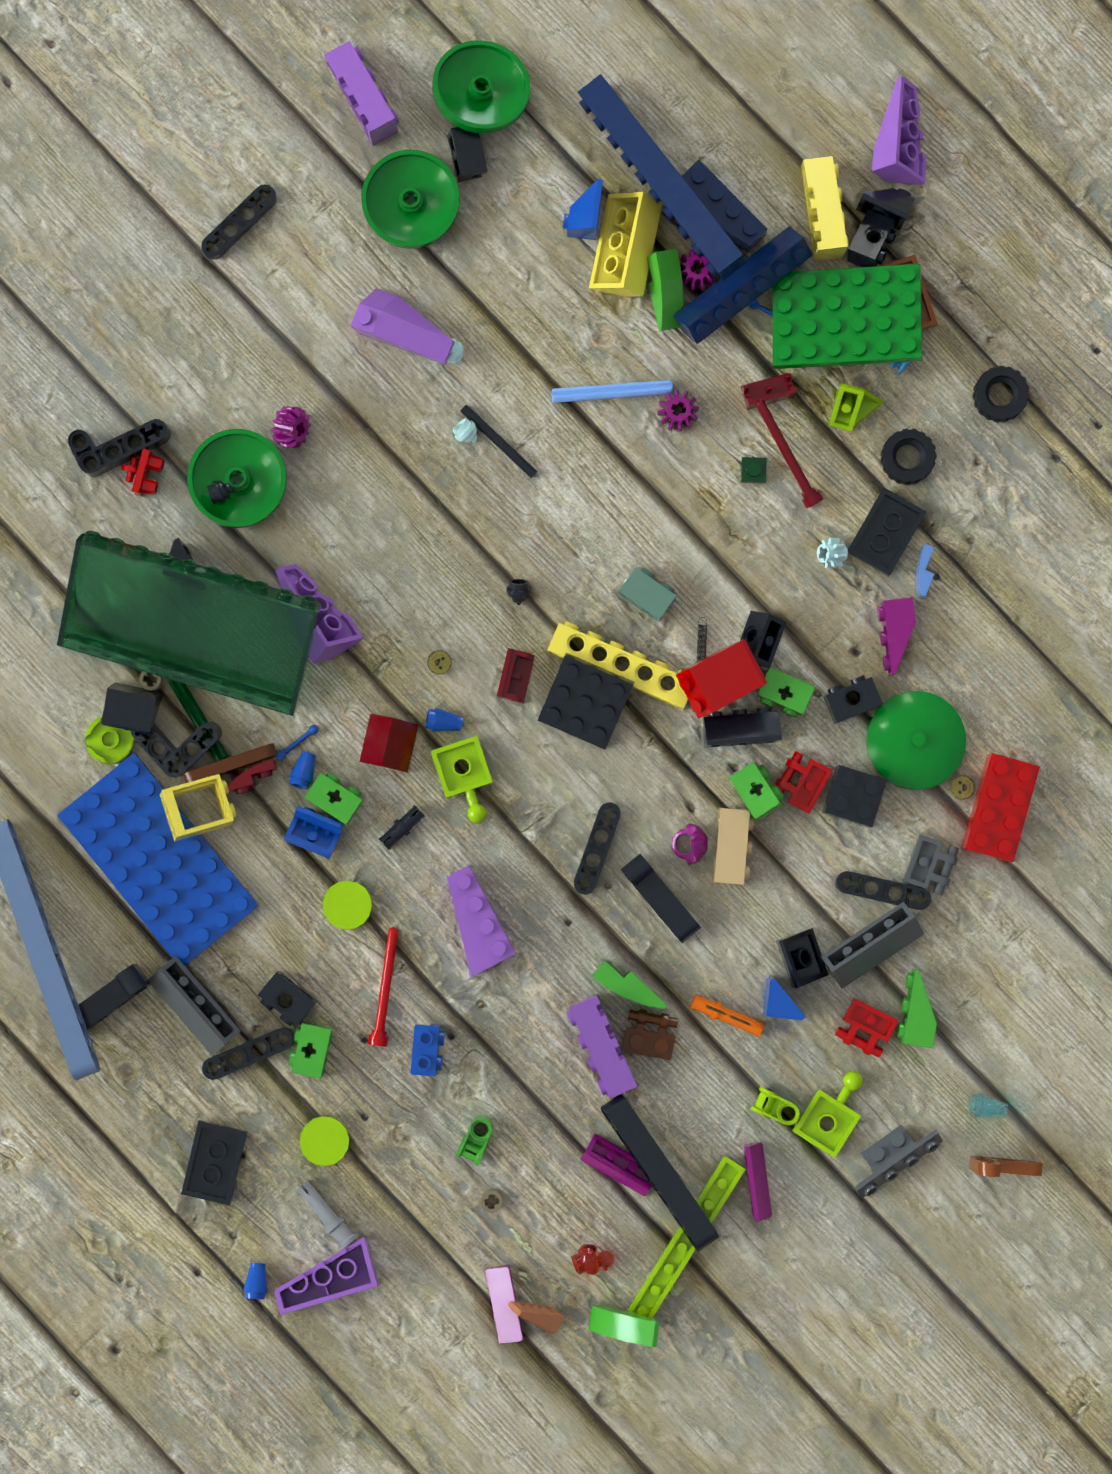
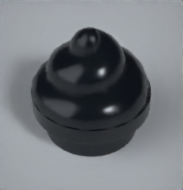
(219, 492)
(518, 590)

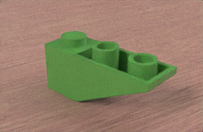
(919, 1020)

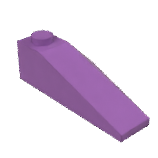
(897, 148)
(397, 324)
(333, 630)

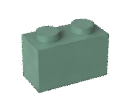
(647, 593)

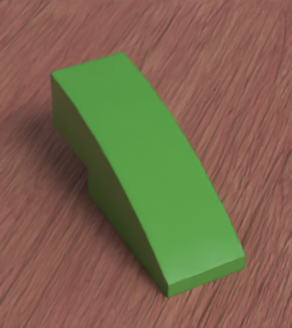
(666, 287)
(628, 986)
(623, 1325)

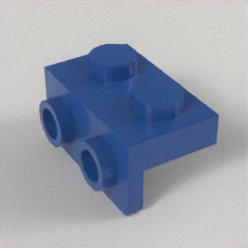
(314, 832)
(425, 1050)

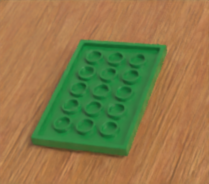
(847, 317)

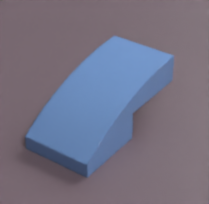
(923, 578)

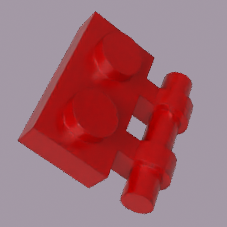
(809, 785)
(869, 1020)

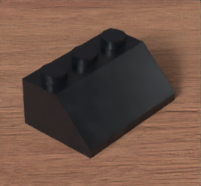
(741, 728)

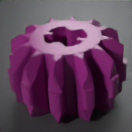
(690, 277)
(681, 418)
(291, 427)

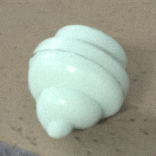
(457, 353)
(465, 431)

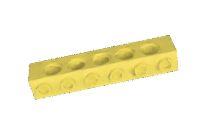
(566, 633)

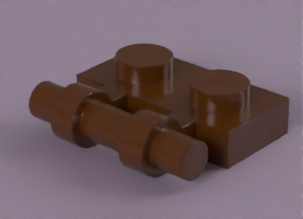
(650, 1042)

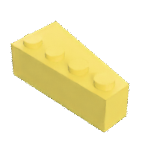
(824, 208)

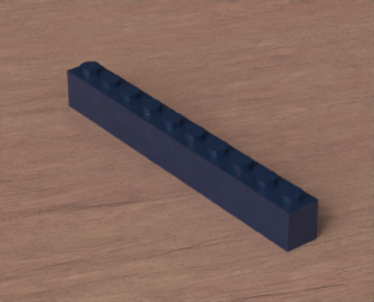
(661, 177)

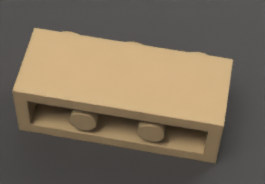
(732, 846)

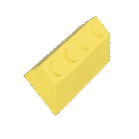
(625, 244)

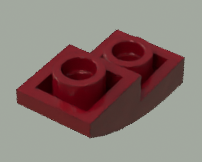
(246, 780)

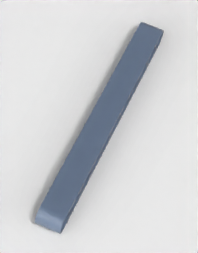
(45, 956)

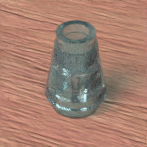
(986, 1106)

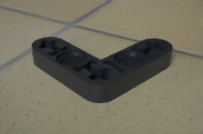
(172, 754)

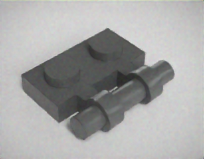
(923, 863)

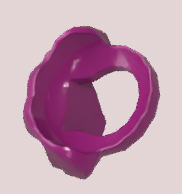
(699, 843)

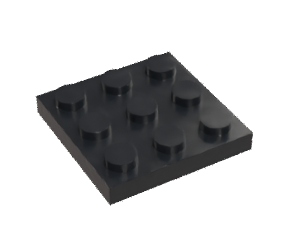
(585, 701)

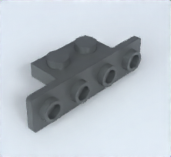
(893, 1155)

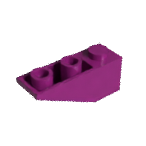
(898, 623)

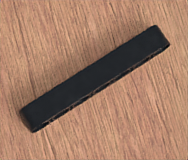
(659, 1172)

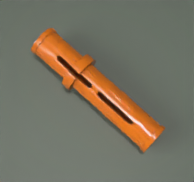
(699, 1003)

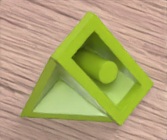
(852, 406)

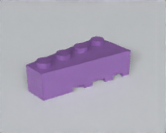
(362, 93)
(479, 927)
(602, 1045)
(336, 1277)

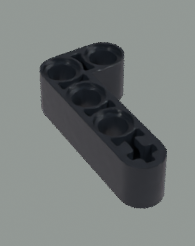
(121, 442)
(660, 898)
(113, 995)

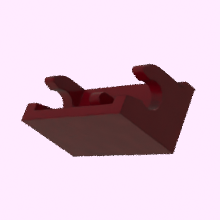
(768, 390)
(515, 675)

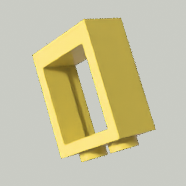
(173, 816)

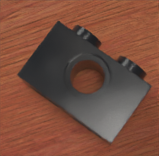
(873, 227)
(763, 636)
(867, 699)
(301, 1003)

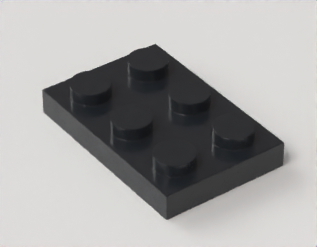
(886, 532)
(214, 1162)

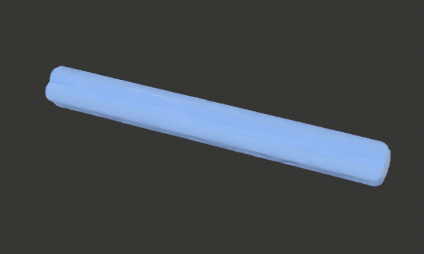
(612, 391)

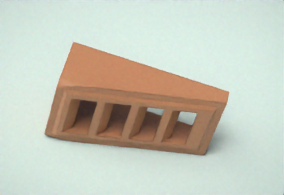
(541, 1316)

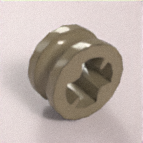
(145, 685)
(485, 1196)

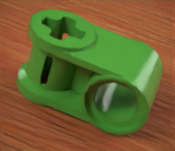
(473, 1143)

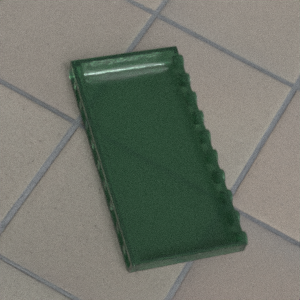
(188, 622)

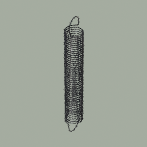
(701, 641)

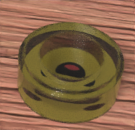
(439, 662)
(962, 787)

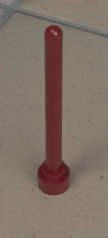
(809, 494)

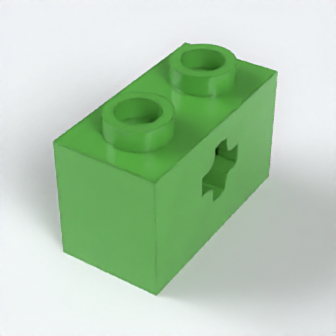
(799, 691)
(745, 784)
(342, 810)
(315, 1063)

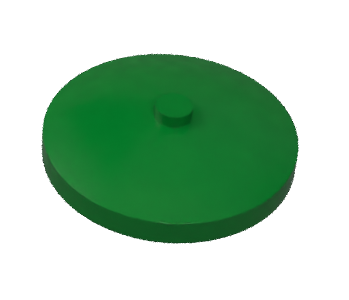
(481, 86)
(410, 199)
(248, 465)
(916, 740)

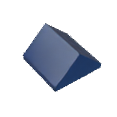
(778, 1003)

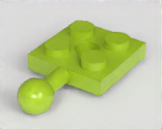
(476, 776)
(843, 1117)

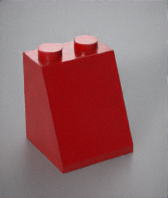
(721, 678)

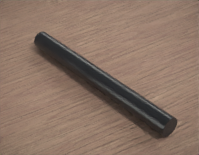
(499, 441)

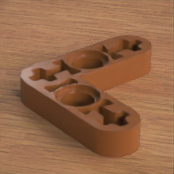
(994, 1166)

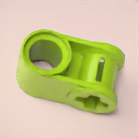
(774, 1106)

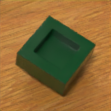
(753, 470)

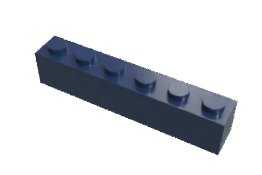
(744, 286)

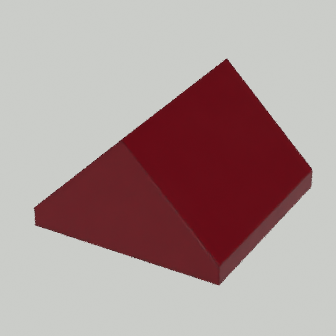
(389, 742)

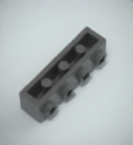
(872, 945)
(194, 1005)

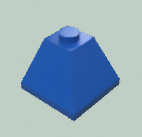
(584, 214)

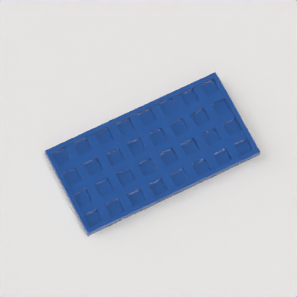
(173, 886)

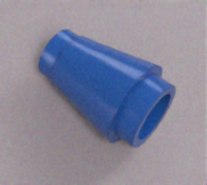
(443, 721)
(303, 771)
(256, 1282)

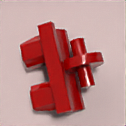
(147, 462)

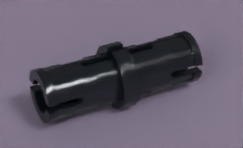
(401, 827)

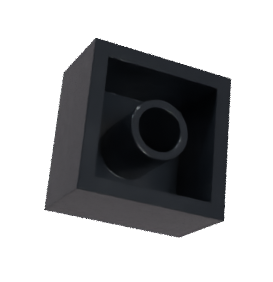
(854, 796)

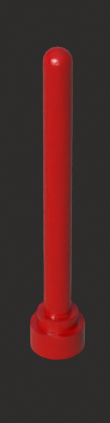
(378, 1035)

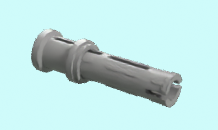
(334, 1224)

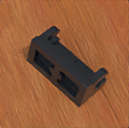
(466, 154)

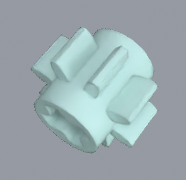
(832, 553)

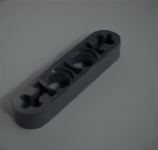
(235, 219)
(600, 849)
(883, 889)
(248, 1054)

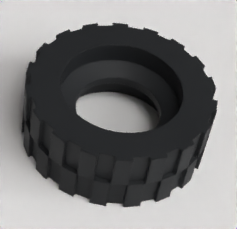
(1018, 386)
(916, 439)

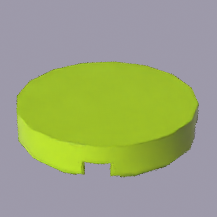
(108, 743)
(347, 905)
(324, 1140)

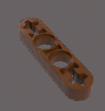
(232, 763)

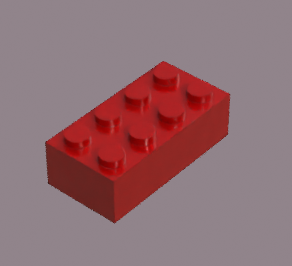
(1000, 807)

